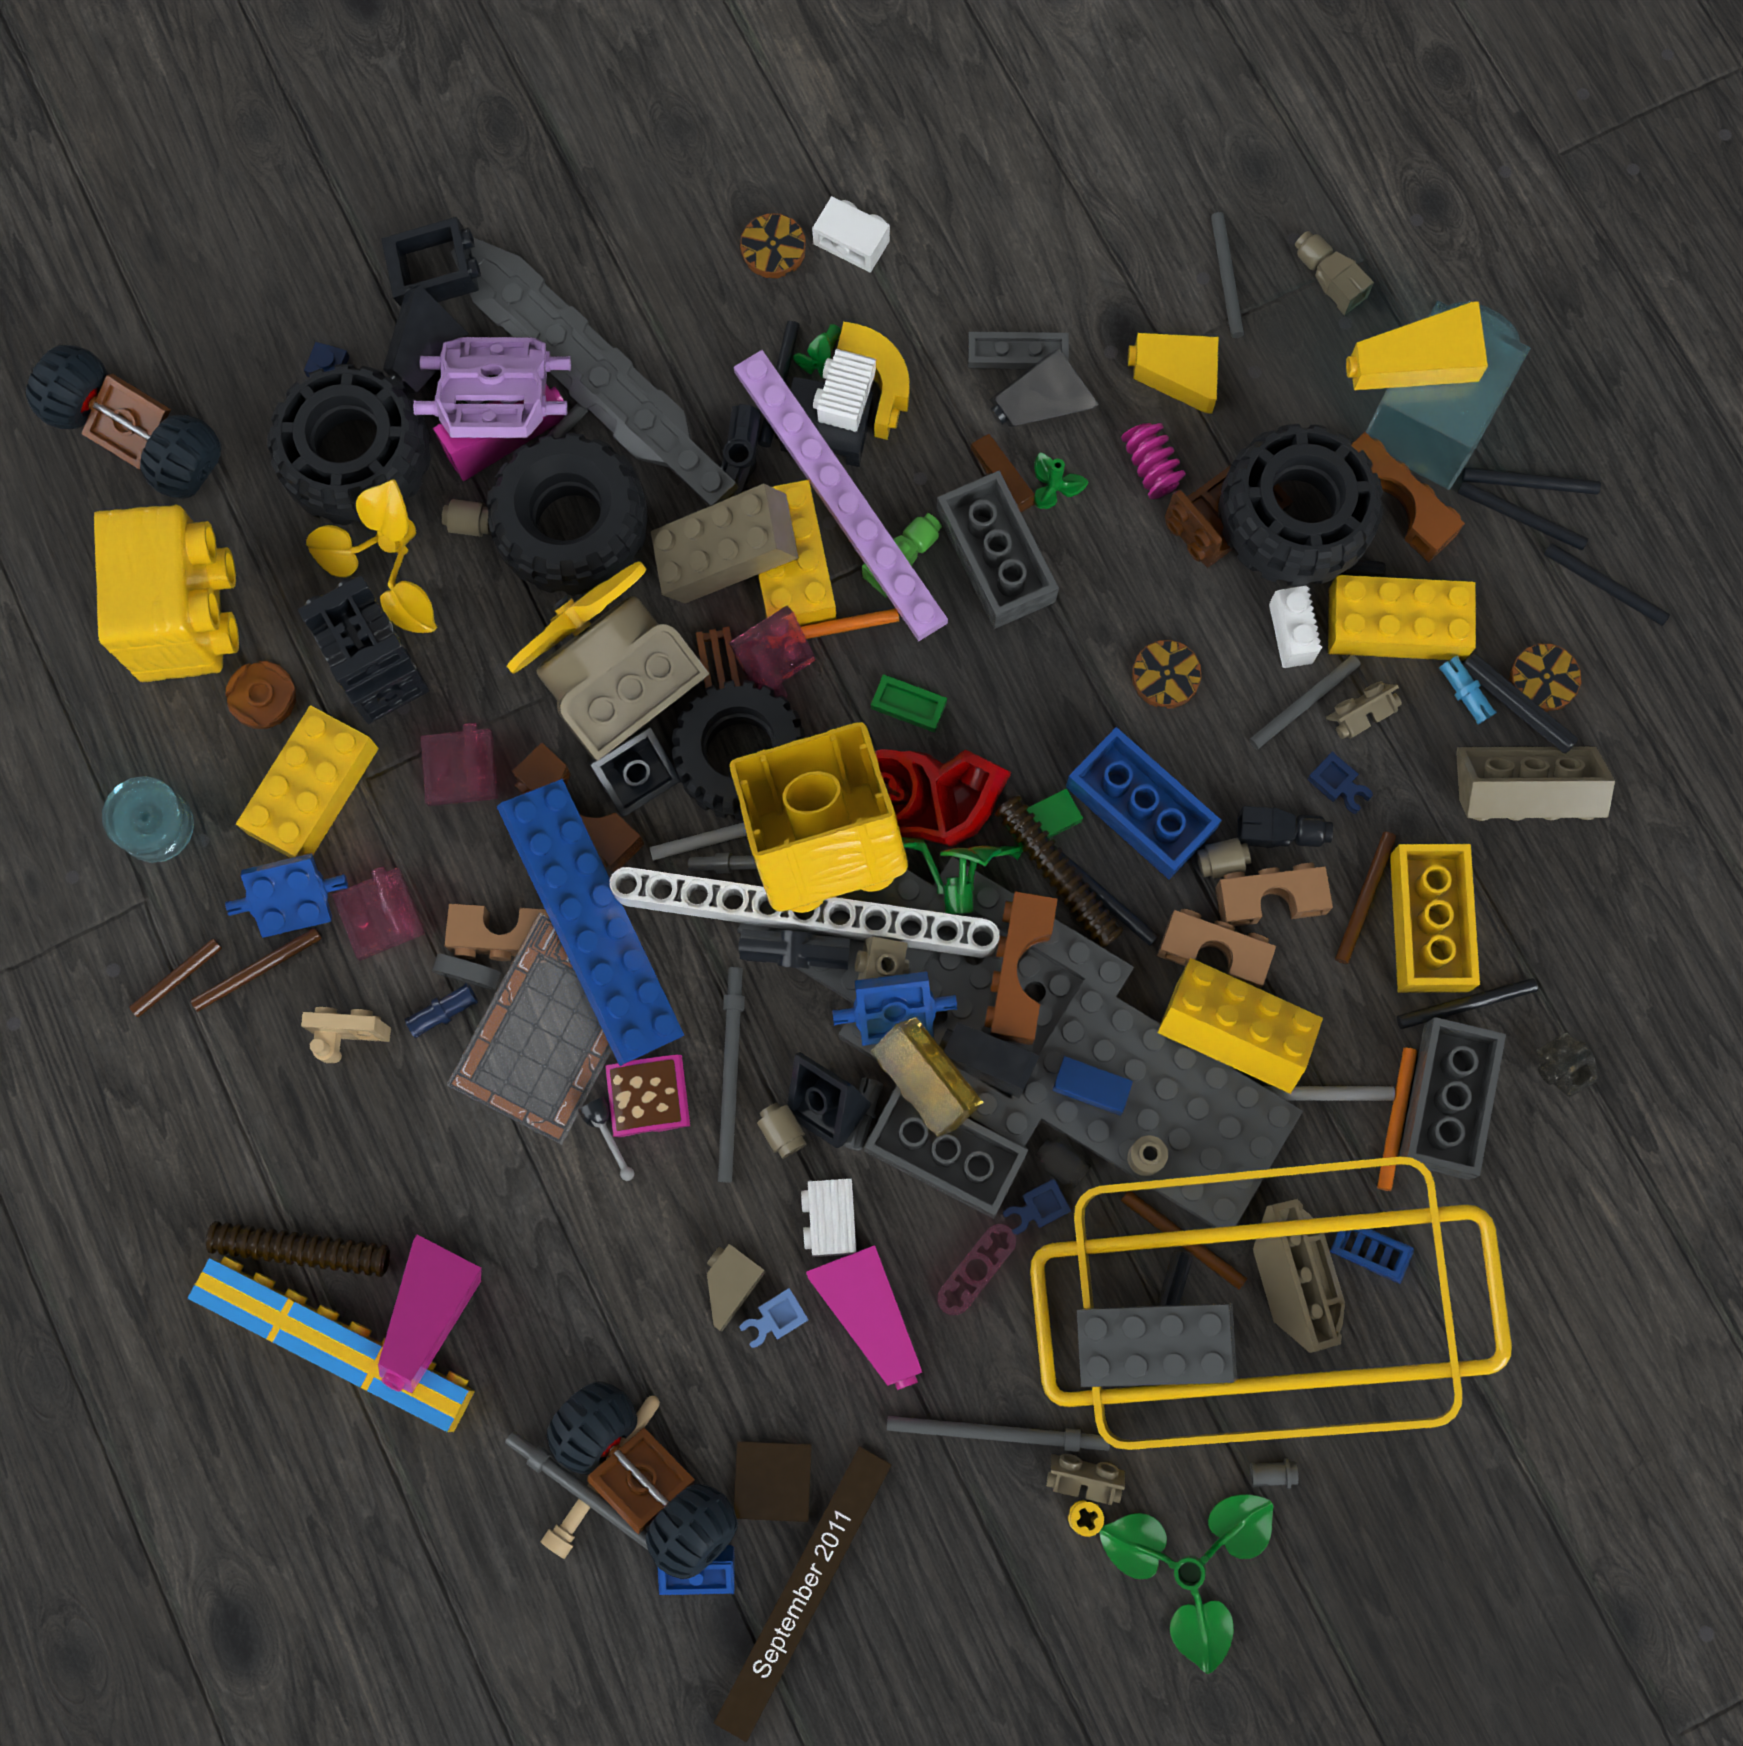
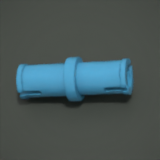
(1467, 690)

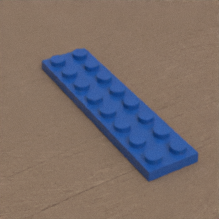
(590, 921)

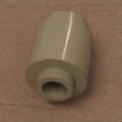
(466, 517)
(1223, 858)
(781, 1130)
(1139, 1163)

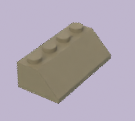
(1533, 783)

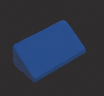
(1092, 1086)
(714, 1579)

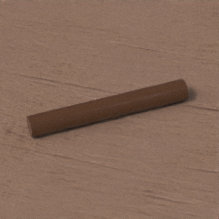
(175, 977)

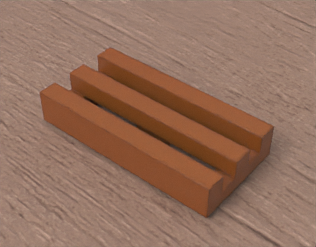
(714, 636)

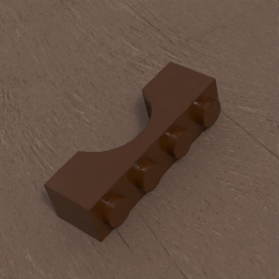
(610, 834)

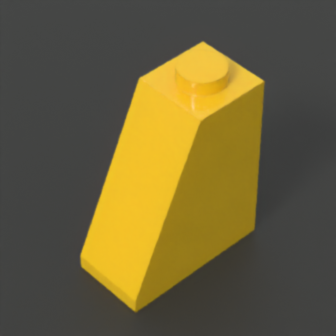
(1178, 367)

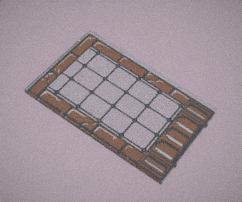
(536, 1041)

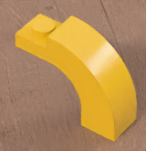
(890, 373)

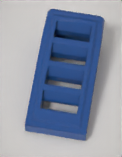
(1402, 1262)

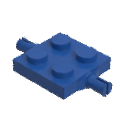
(286, 895)
(891, 1000)

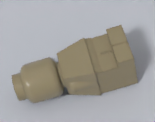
(1336, 273)

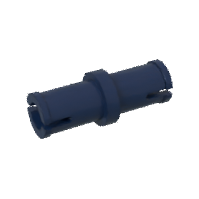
(441, 1010)

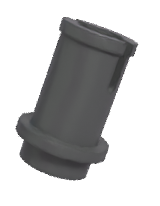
(1274, 1473)

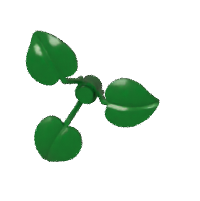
(958, 890)
(1135, 1547)

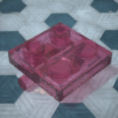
(773, 651)
(459, 766)
(378, 913)

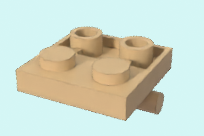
(332, 1027)

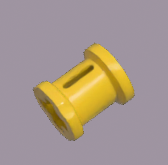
(1097, 1520)

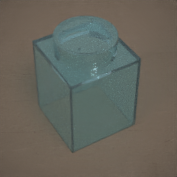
(1442, 424)

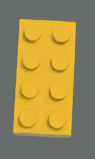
(803, 582)
(1401, 617)
(307, 784)
(1434, 918)
(1240, 1025)

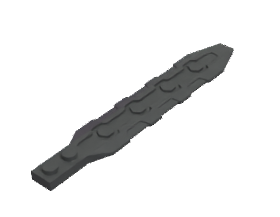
(600, 375)

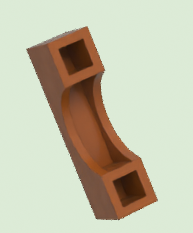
(1429, 520)
(1014, 1012)

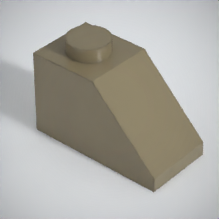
(730, 1283)

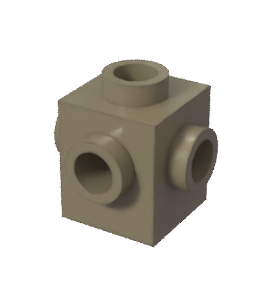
(879, 950)

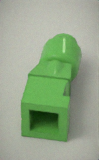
(916, 539)

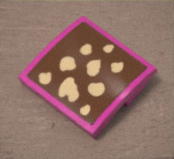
(647, 1095)

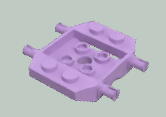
(464, 377)

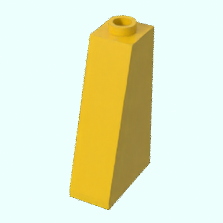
(1426, 352)

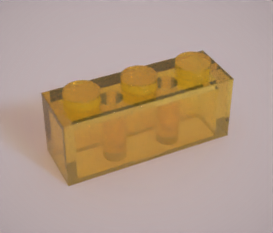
(926, 1076)

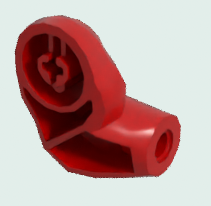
(941, 799)

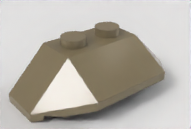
(1300, 1281)

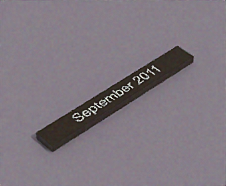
(802, 1594)

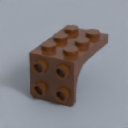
(1198, 522)

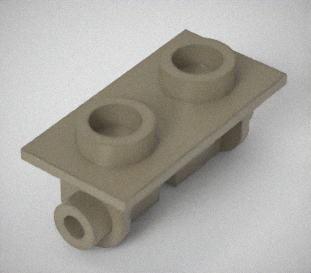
(1352, 713)
(1070, 1472)

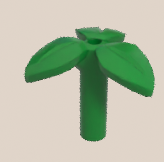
(819, 351)
(1051, 473)

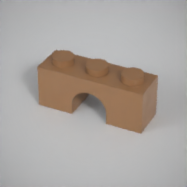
(1303, 889)
(470, 932)
(1246, 955)

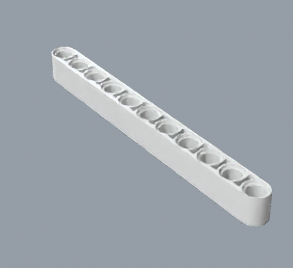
(819, 923)

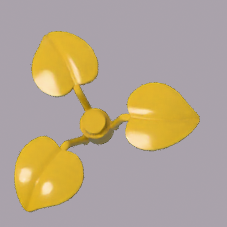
(385, 511)

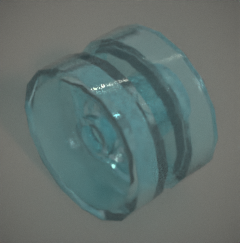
(147, 819)

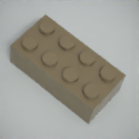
(724, 544)

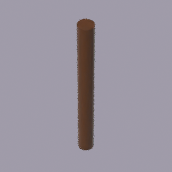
(1365, 898)
(256, 969)
(1199, 1251)

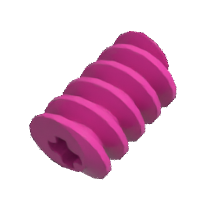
(1153, 459)

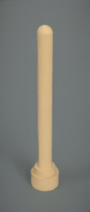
(561, 1536)

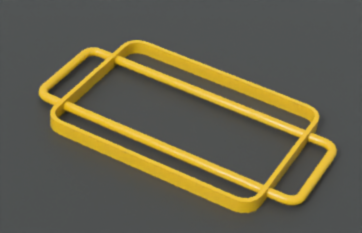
(1434, 1215)

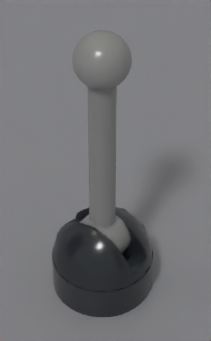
(596, 1115)

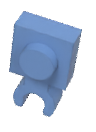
(780, 1316)

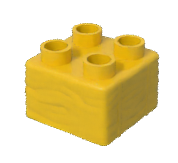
(162, 592)
(819, 818)

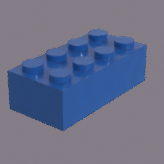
(1142, 803)

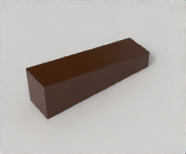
(993, 460)

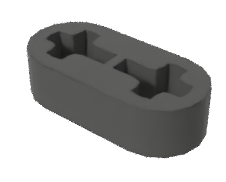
(466, 971)

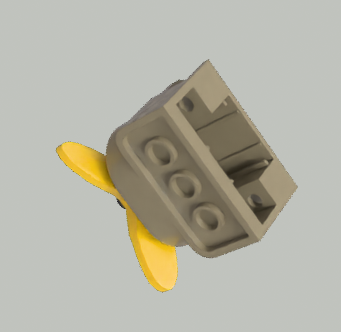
(612, 670)

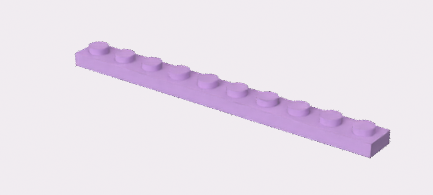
(840, 496)

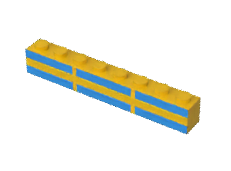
(324, 1340)

